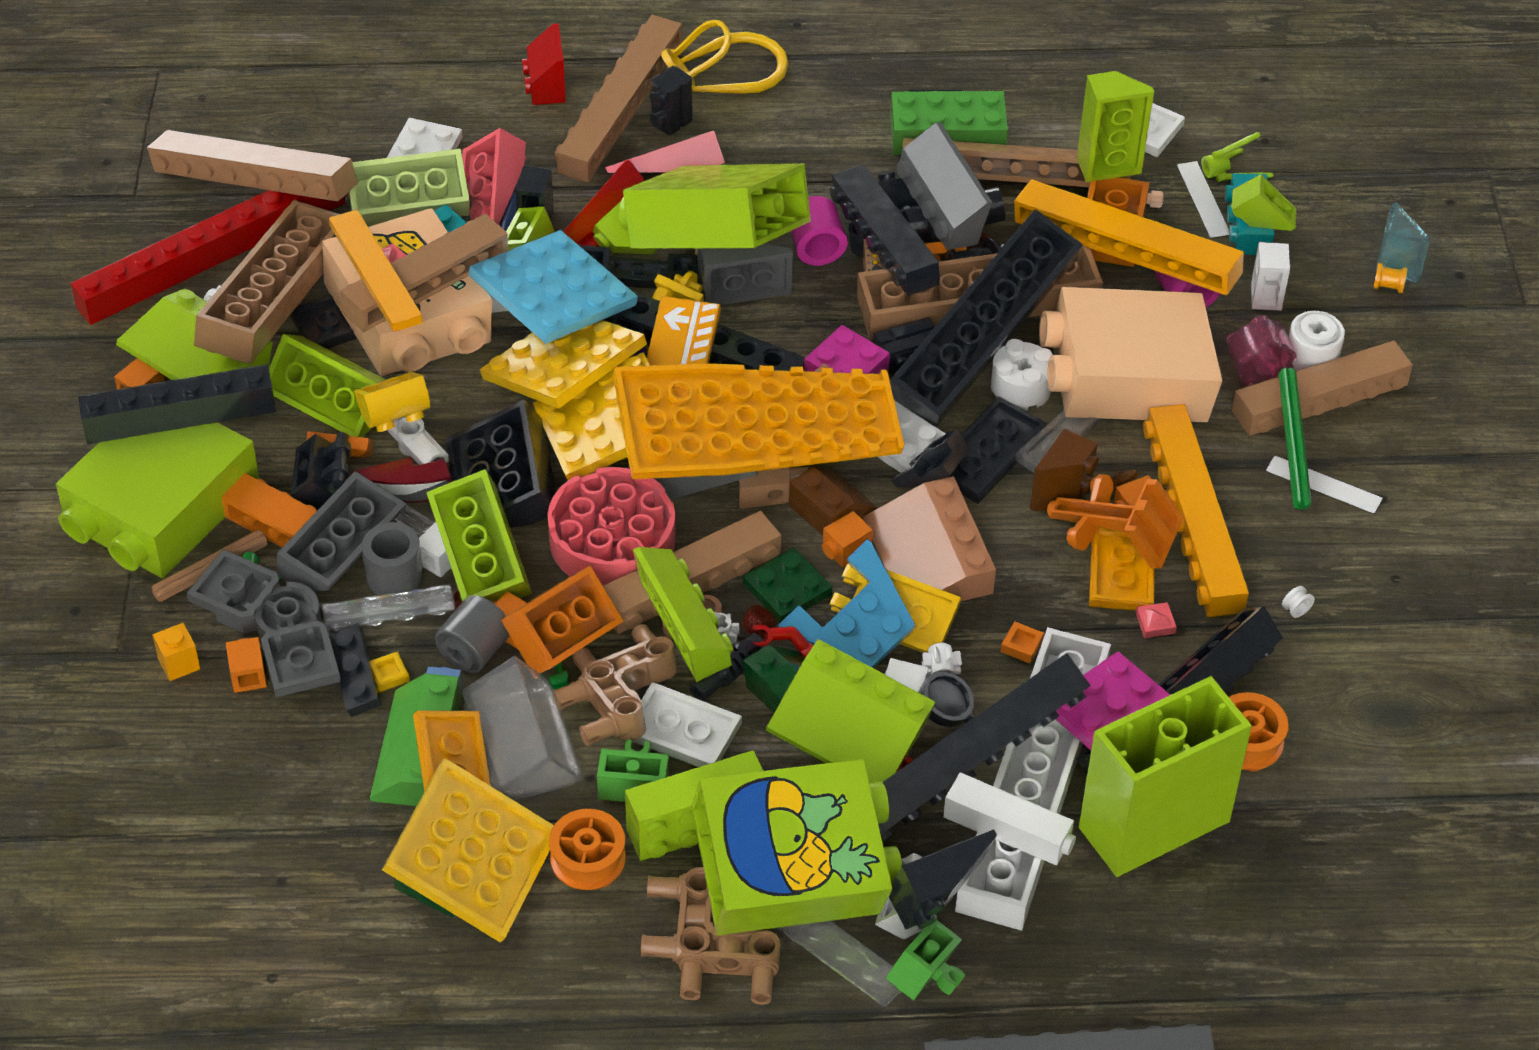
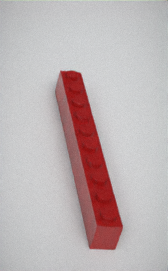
(183, 255)

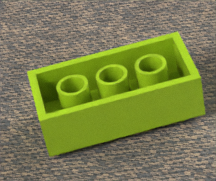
(661, 811)

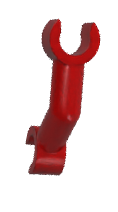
(784, 633)

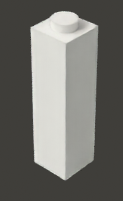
(1012, 818)

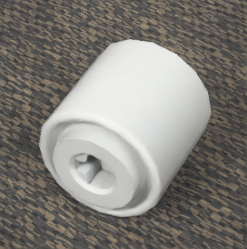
(1316, 338)

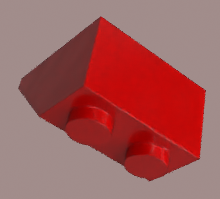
(545, 68)

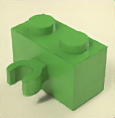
(628, 769)
(927, 960)

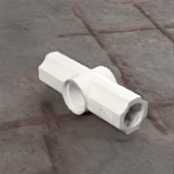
(417, 442)

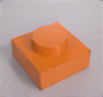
(1022, 642)

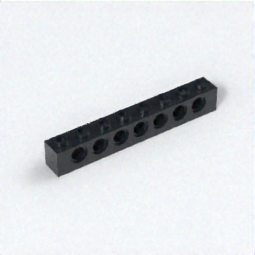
(728, 345)

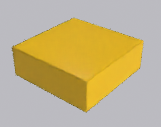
(389, 671)

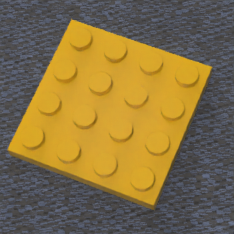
(565, 366)
(588, 427)
(471, 850)

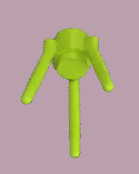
(1218, 162)

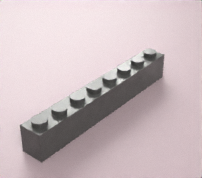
(1152, 1038)

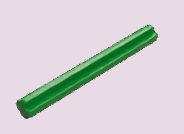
(1294, 438)

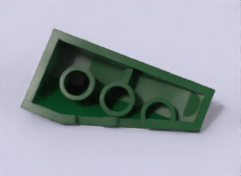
(771, 673)

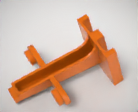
(1148, 524)

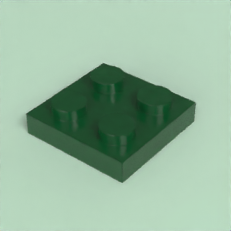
(786, 584)

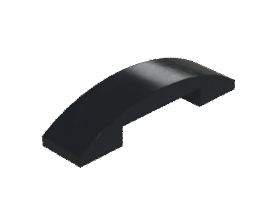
(642, 272)

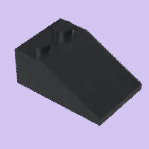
(932, 881)

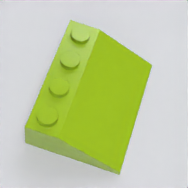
(166, 340)
(850, 713)

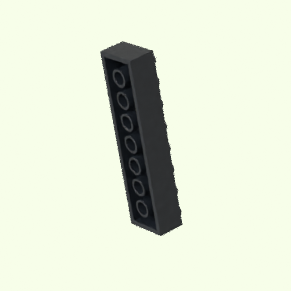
(984, 318)

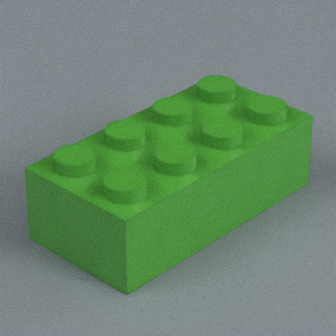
(964, 114)

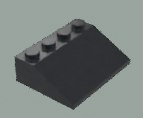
(515, 456)

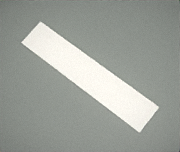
(1203, 199)
(1330, 486)

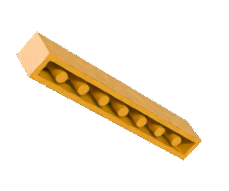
(1134, 237)
(1203, 529)

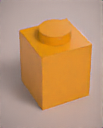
(176, 651)

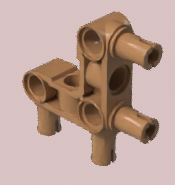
(612, 685)
(716, 954)

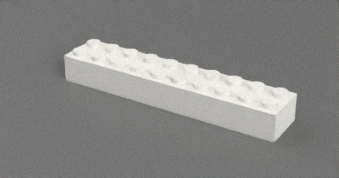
(1036, 772)

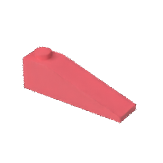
(694, 151)
(492, 172)

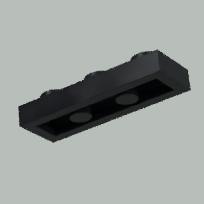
(355, 670)

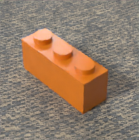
(266, 509)

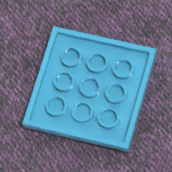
(553, 286)

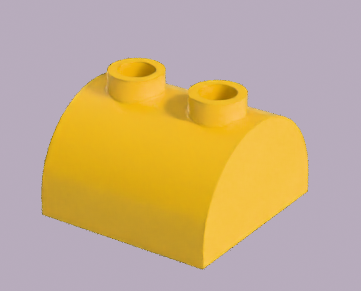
(392, 400)

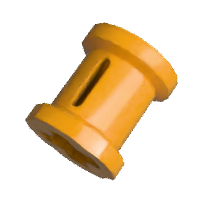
(1390, 277)

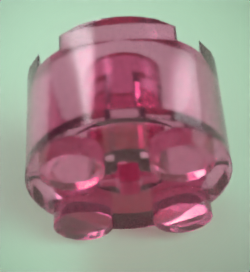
(1260, 350)

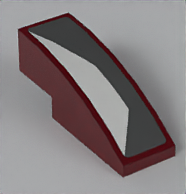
(406, 480)

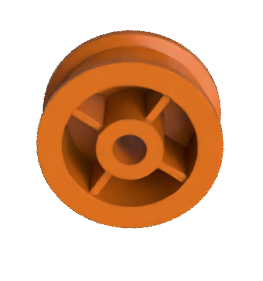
(1267, 729)
(587, 849)

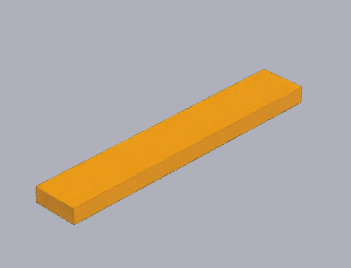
(375, 271)

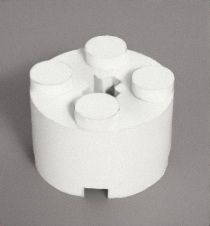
(1021, 374)

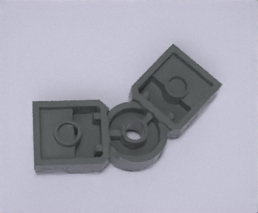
(284, 616)

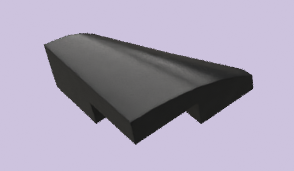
(935, 461)

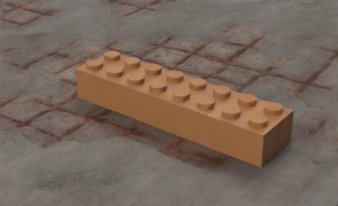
(266, 285)
(888, 306)

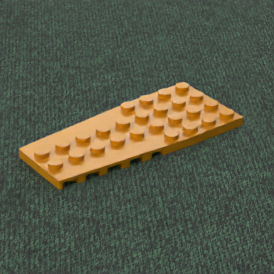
(744, 421)

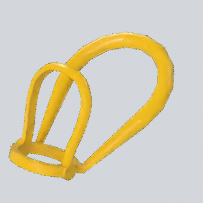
(671, 58)

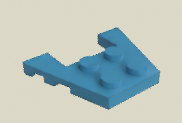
(870, 622)

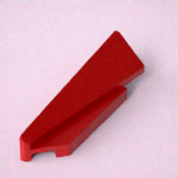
(602, 203)

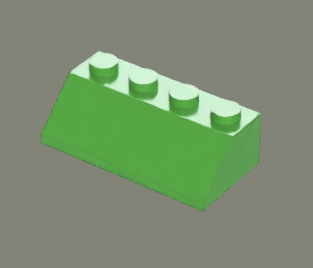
(399, 769)

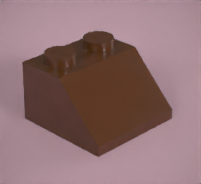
(1064, 470)
(825, 497)

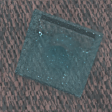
(1403, 244)

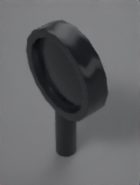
(951, 697)

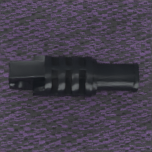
(708, 685)

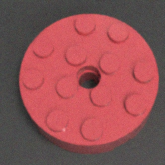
(605, 518)

